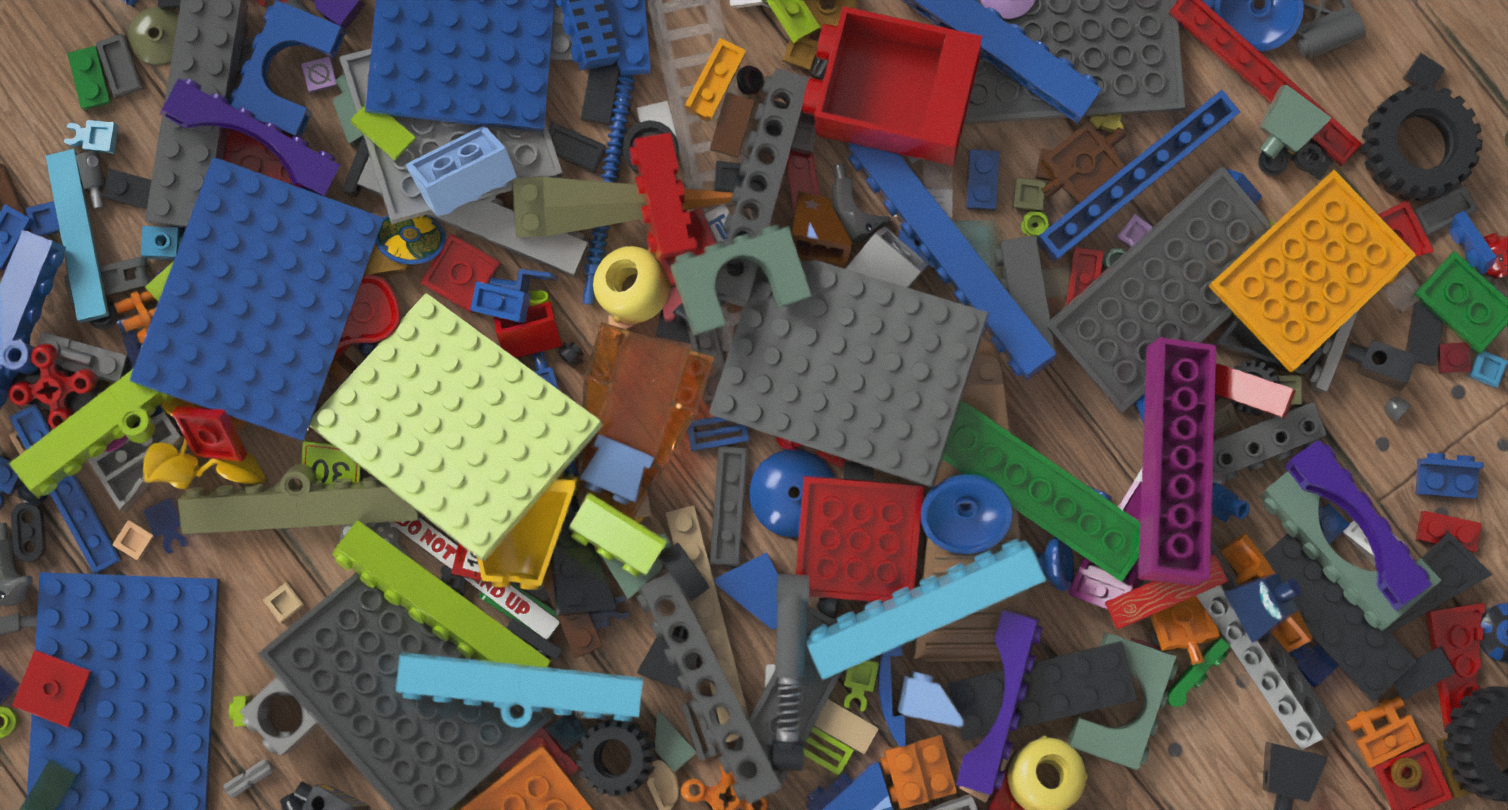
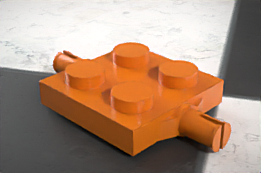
(1185, 627)

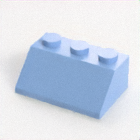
(461, 170)
(926, 700)

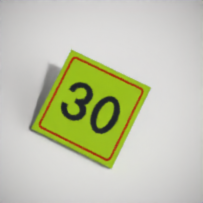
(329, 462)

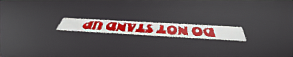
(507, 597)

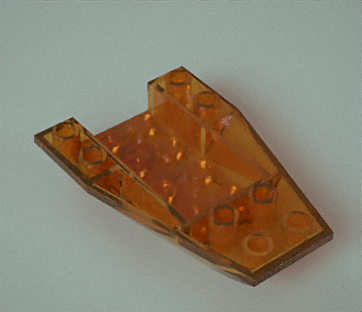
(643, 397)

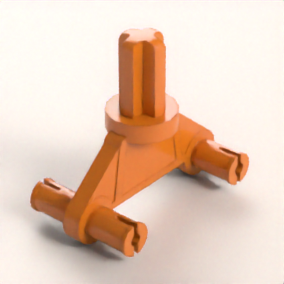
(144, 317)

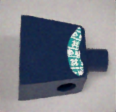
(1263, 604)

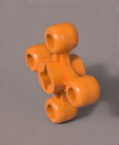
(711, 794)

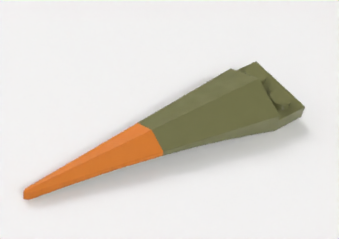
(567, 205)

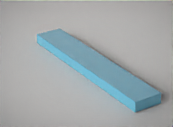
(77, 236)

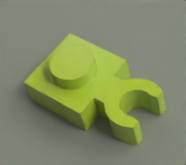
(860, 678)

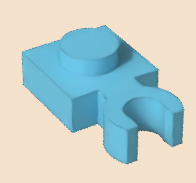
(96, 136)

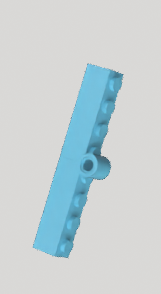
(519, 684)

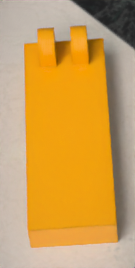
(715, 79)

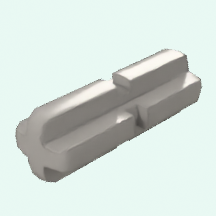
(252, 775)

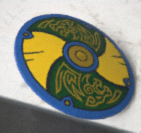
(411, 240)

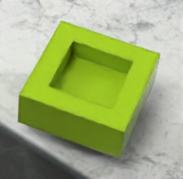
(236, 706)

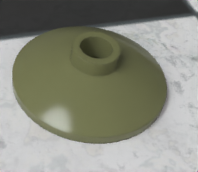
(153, 50)

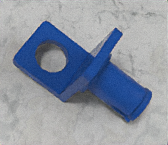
(523, 280)
(1227, 503)

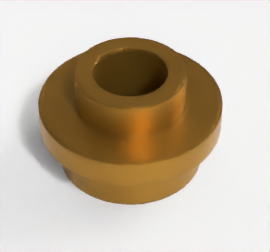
(1415, 772)

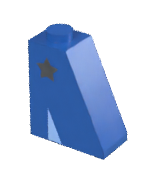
(864, 793)

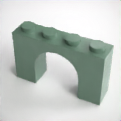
(771, 251)
(1128, 742)

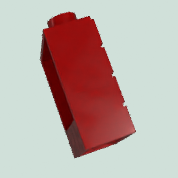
(894, 85)

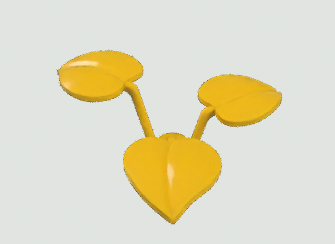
(165, 463)

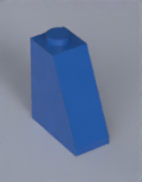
(754, 588)

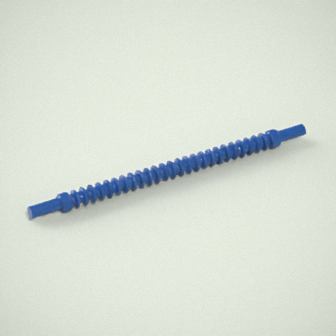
(609, 176)

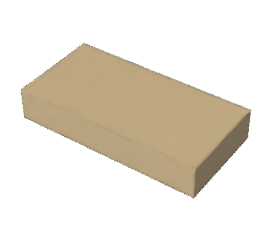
(846, 726)

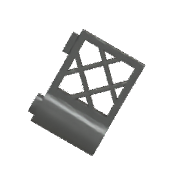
(1329, 32)

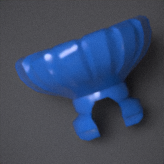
(1057, 564)

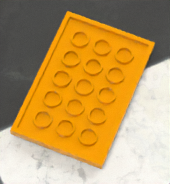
(1312, 271)

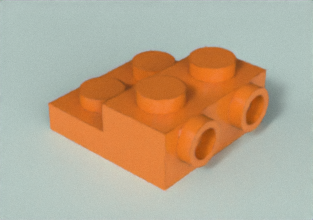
(918, 772)

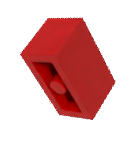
(535, 335)

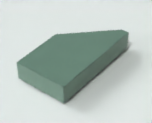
(671, 744)

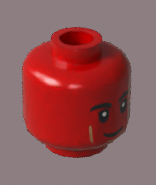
(1499, 246)

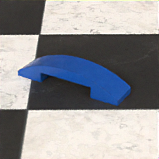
(895, 723)

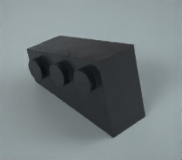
(1239, 340)

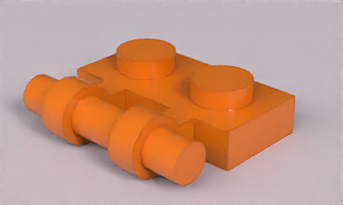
(1388, 740)

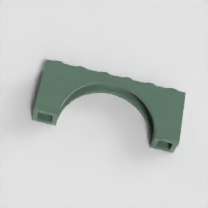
(1300, 519)

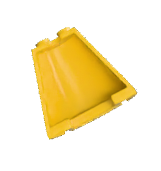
(530, 544)

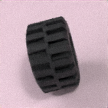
(594, 768)

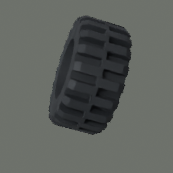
(1452, 121)
(1470, 743)

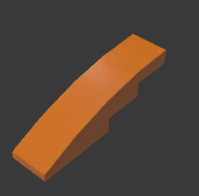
(1252, 565)

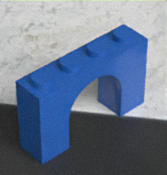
(283, 28)

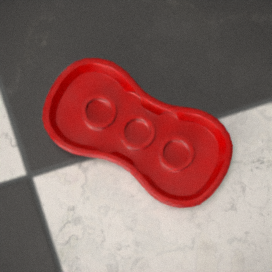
(373, 313)

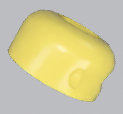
(646, 295)
(1027, 788)

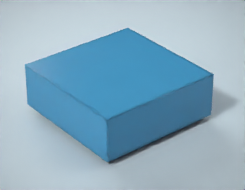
(1488, 369)

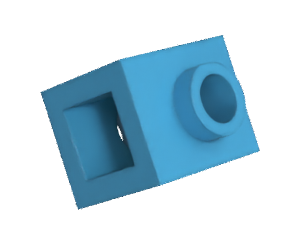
(154, 241)

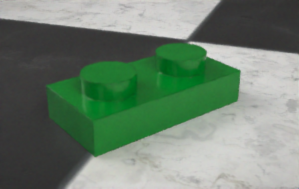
(89, 78)

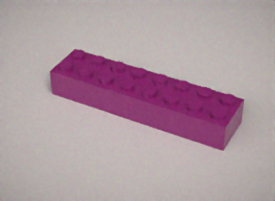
(1177, 462)

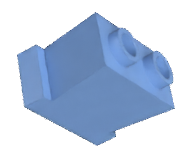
(617, 469)

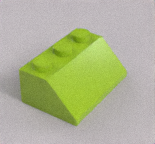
(616, 536)

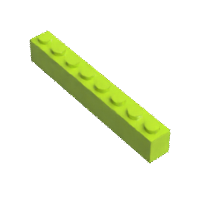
(431, 600)

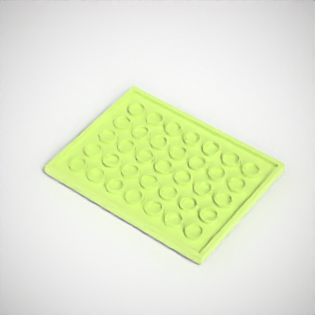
(455, 426)

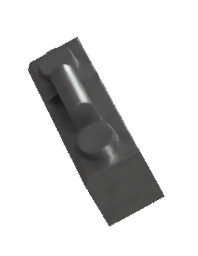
(77, 356)

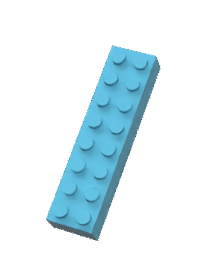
(924, 608)

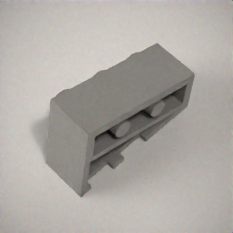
(123, 468)

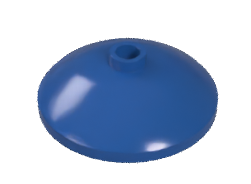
(1262, 26)
(771, 486)
(970, 526)

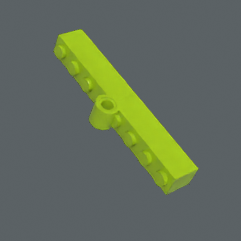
(88, 434)

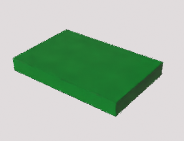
(1465, 302)

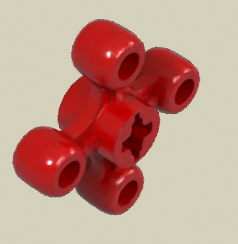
(52, 377)

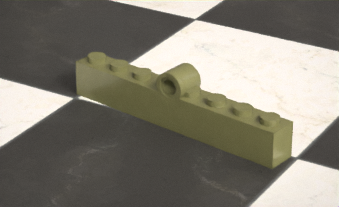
(291, 504)

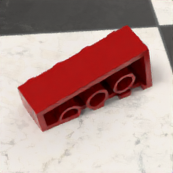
(662, 196)

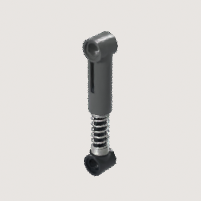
(792, 602)

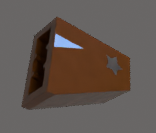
(819, 232)

